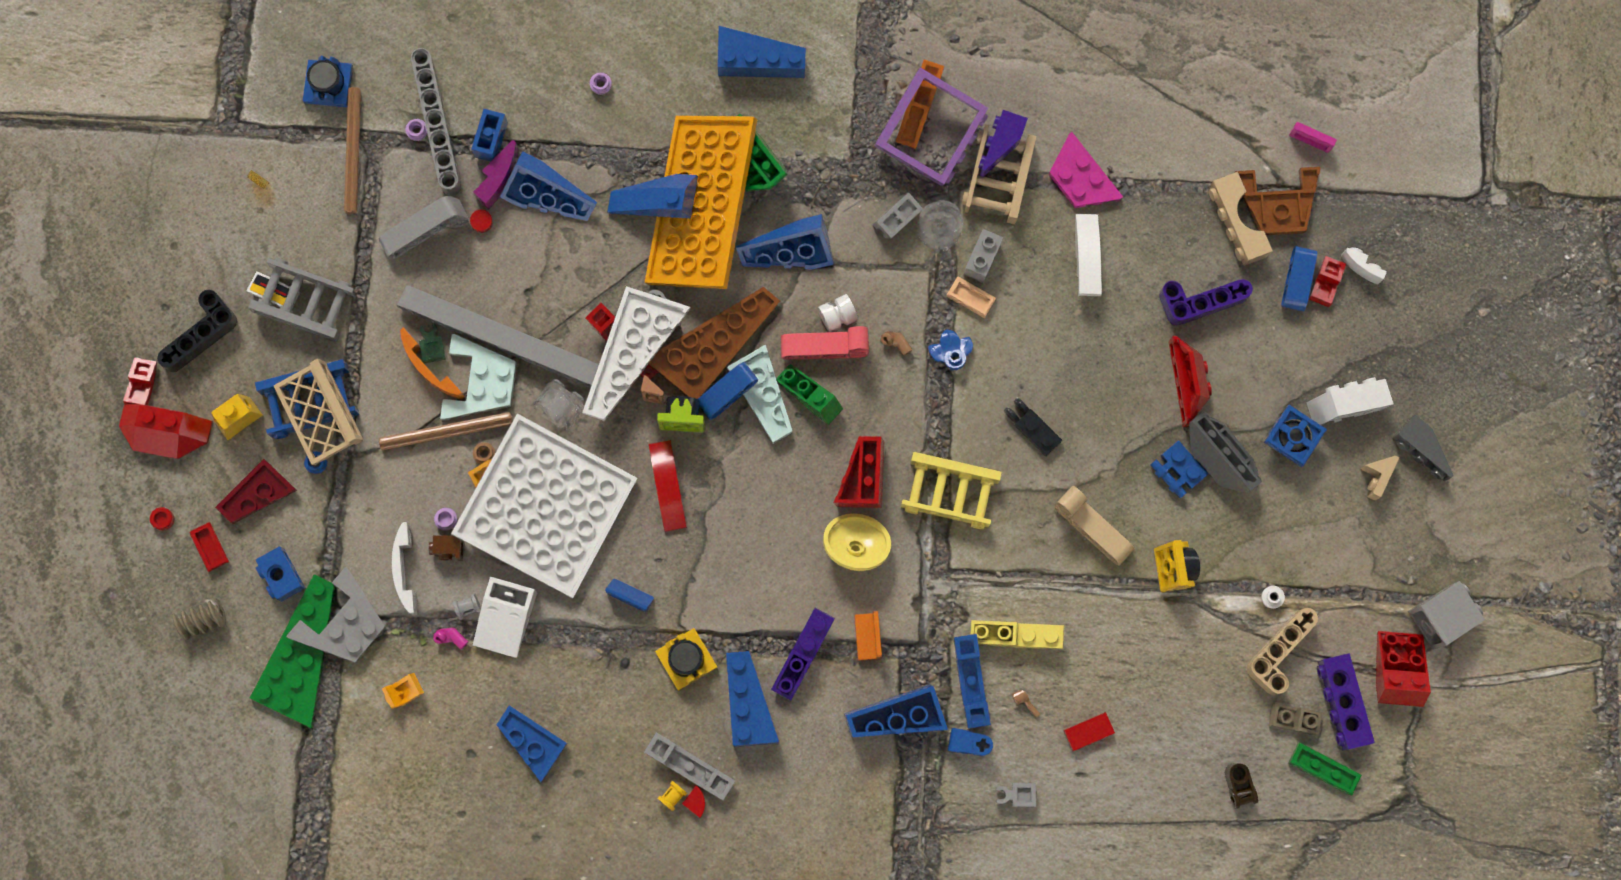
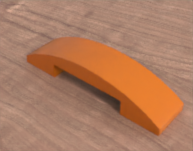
(446, 385)

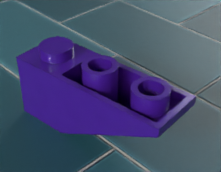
(1006, 138)

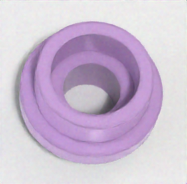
(600, 77)
(416, 123)

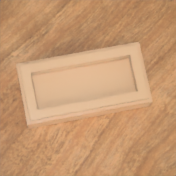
(971, 297)

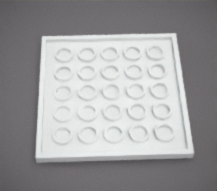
(544, 506)

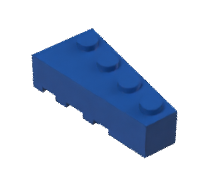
(748, 707)
(900, 714)

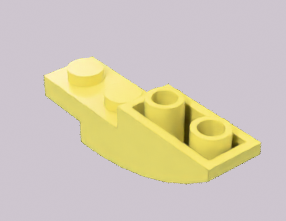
(1018, 635)

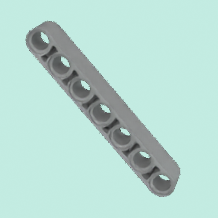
(432, 112)

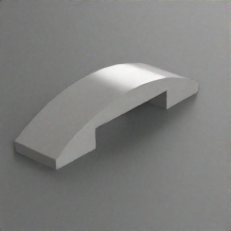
(689, 766)

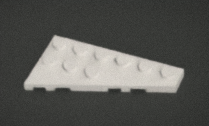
(635, 338)

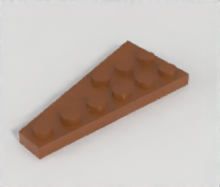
(704, 352)

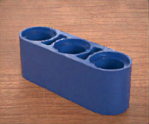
(1299, 278)
(727, 390)

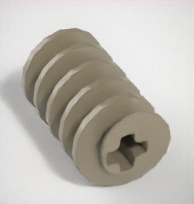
(199, 621)

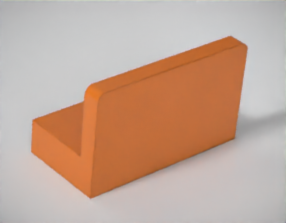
(868, 636)

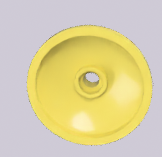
(860, 534)

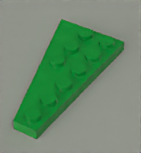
(295, 669)

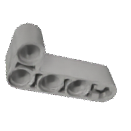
(423, 225)

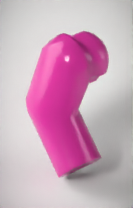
(450, 635)

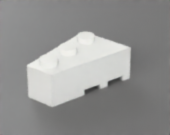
(1350, 401)

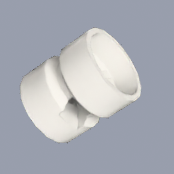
(838, 313)

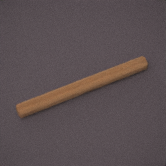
(352, 150)
(445, 431)

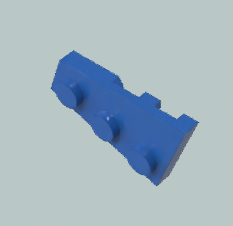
(533, 742)

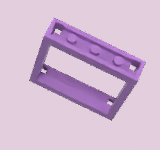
(968, 138)

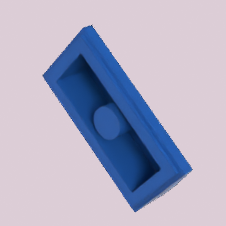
(629, 595)

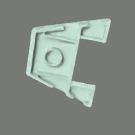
(489, 380)

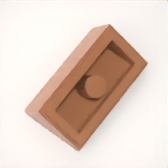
(651, 392)

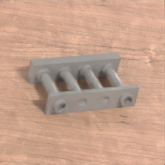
(305, 321)

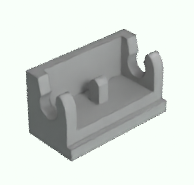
(898, 216)

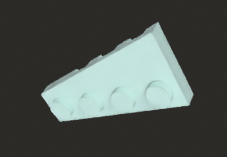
(765, 395)

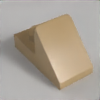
(1382, 471)

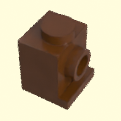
(446, 547)

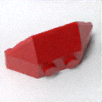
(1189, 379)
(163, 430)

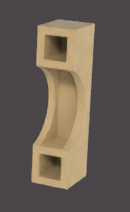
(1249, 243)

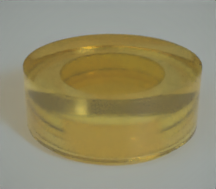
(258, 179)

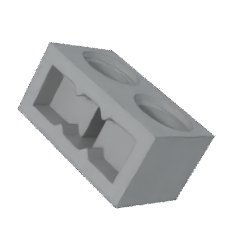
(983, 256)

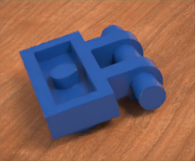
(1183, 465)

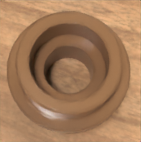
(481, 447)

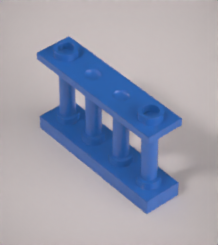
(266, 388)

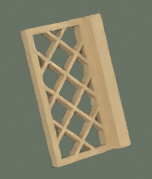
(335, 402)

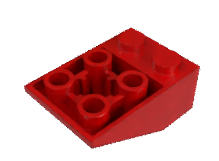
(1401, 669)

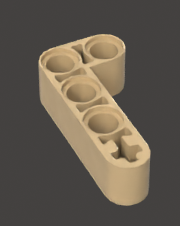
(1093, 526)
(1285, 647)

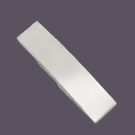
(1088, 254)

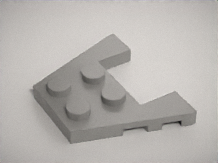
(351, 628)

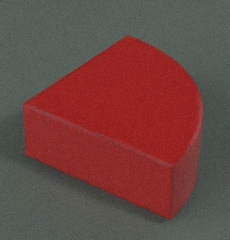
(695, 801)

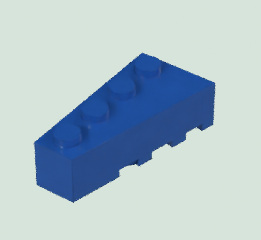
(756, 56)

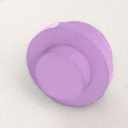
(445, 519)

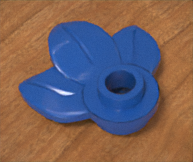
(950, 347)

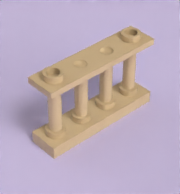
(1014, 188)

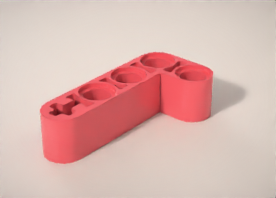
(826, 345)

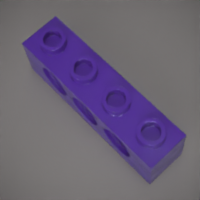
(1350, 690)

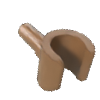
(1020, 697)

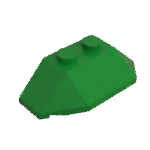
(764, 167)

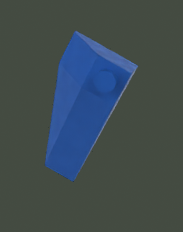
(659, 197)
(796, 244)

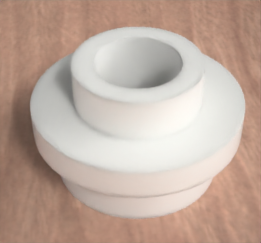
(1266, 597)

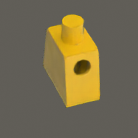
(235, 415)

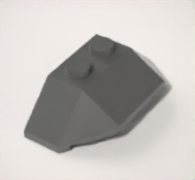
(1222, 454)

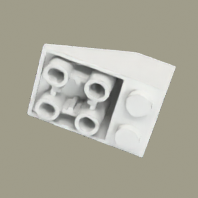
(504, 617)

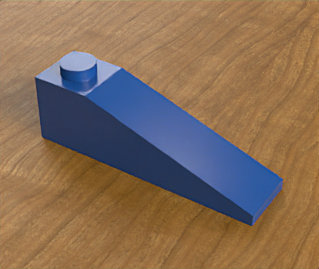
(543, 188)

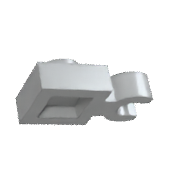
(1021, 794)

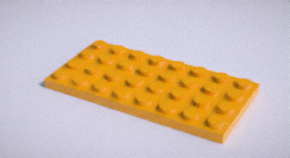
(702, 248)

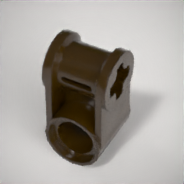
(1240, 787)

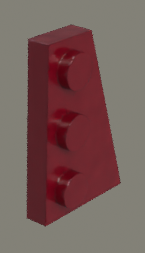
(256, 491)

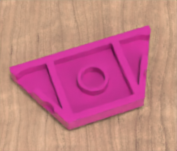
(1081, 176)

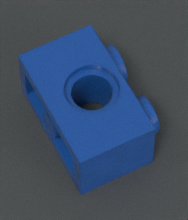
(489, 135)
(290, 582)

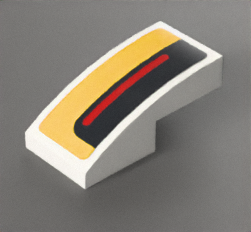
(259, 285)

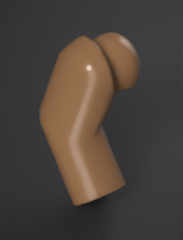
(897, 340)

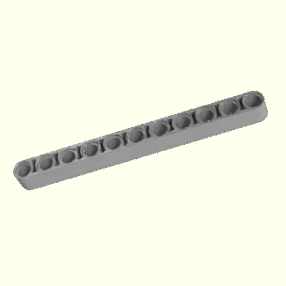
(498, 336)

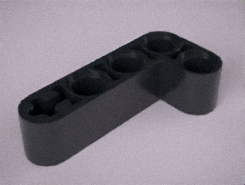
(194, 334)

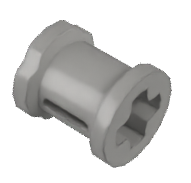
(467, 607)

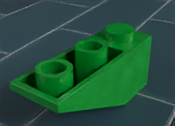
(810, 394)

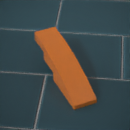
(919, 108)

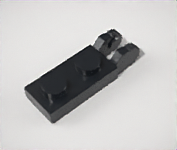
(1034, 428)

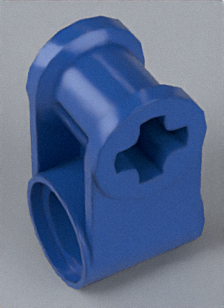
(965, 742)

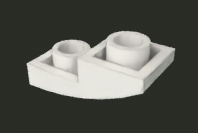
(1357, 262)

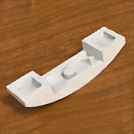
(402, 541)

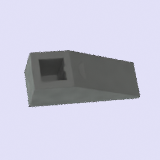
(1423, 444)

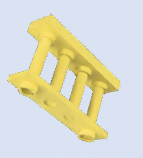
(945, 468)

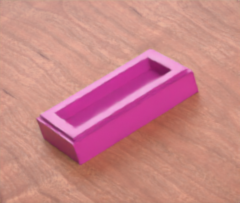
(1312, 137)

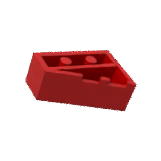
(864, 476)

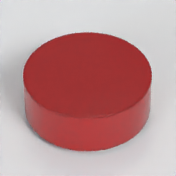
(481, 221)
(162, 518)

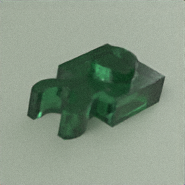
(432, 346)

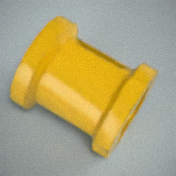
(672, 796)

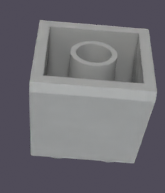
(1447, 615)

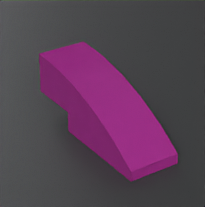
(497, 175)

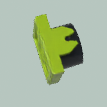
(681, 415)

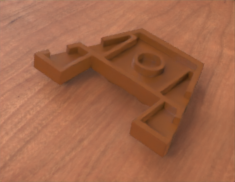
(1281, 210)

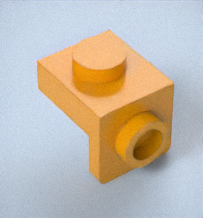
(403, 691)

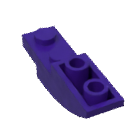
(803, 653)

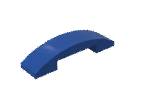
(971, 681)

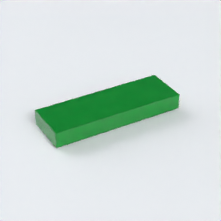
(1325, 769)

